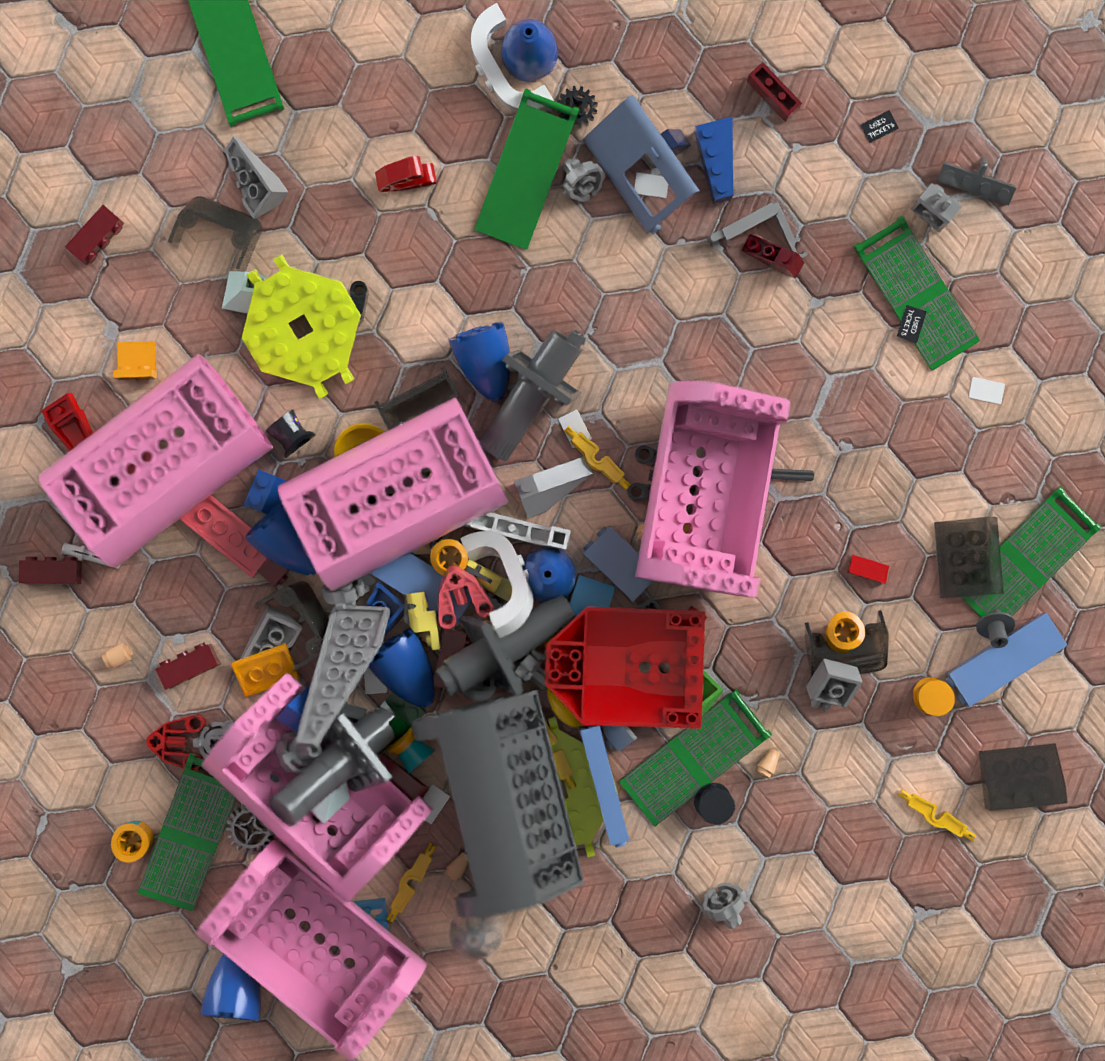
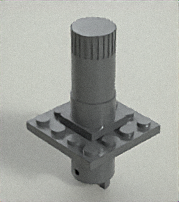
(537, 384)
(495, 655)
(345, 757)

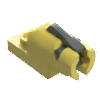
(490, 580)
(420, 619)

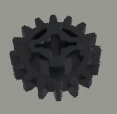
(582, 102)

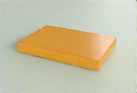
(264, 669)

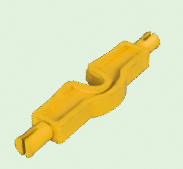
(589, 451)
(563, 769)
(928, 810)
(405, 890)

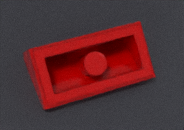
(868, 569)

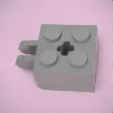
(936, 207)
(833, 684)

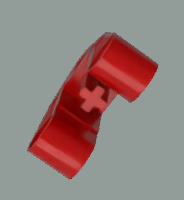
(405, 175)
(182, 725)

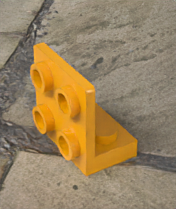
(136, 361)

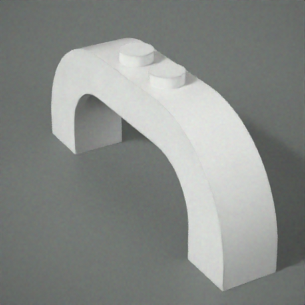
(485, 25)
(522, 530)
(517, 610)

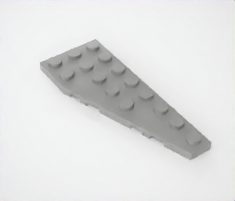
(346, 652)

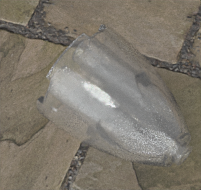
(476, 936)

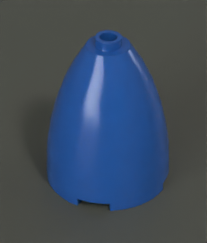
(529, 50)
(481, 356)
(280, 542)
(562, 570)
(405, 669)
(231, 993)

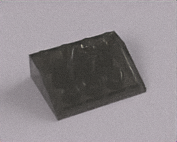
(969, 557)
(1022, 777)

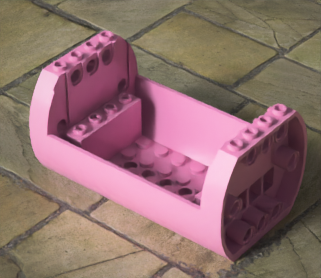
(738, 447)
(214, 449)
(355, 545)
(366, 826)
(335, 999)

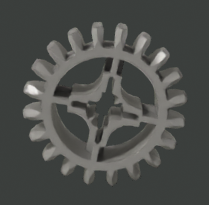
(248, 835)

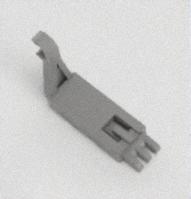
(755, 218)

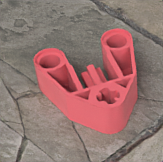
(476, 591)

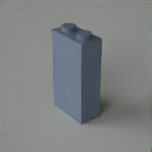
(616, 561)

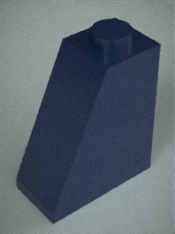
(676, 140)

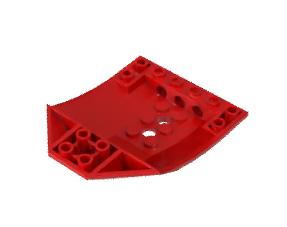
(598, 675)

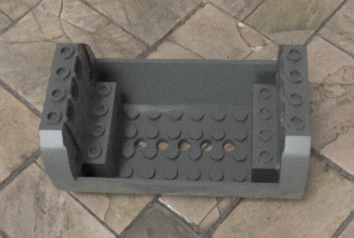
(506, 803)

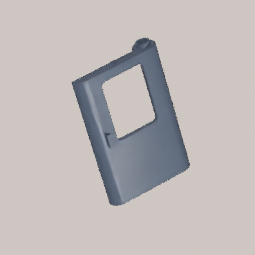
(625, 139)

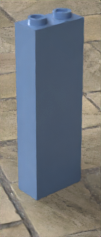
(414, 575)
(998, 666)
(604, 785)

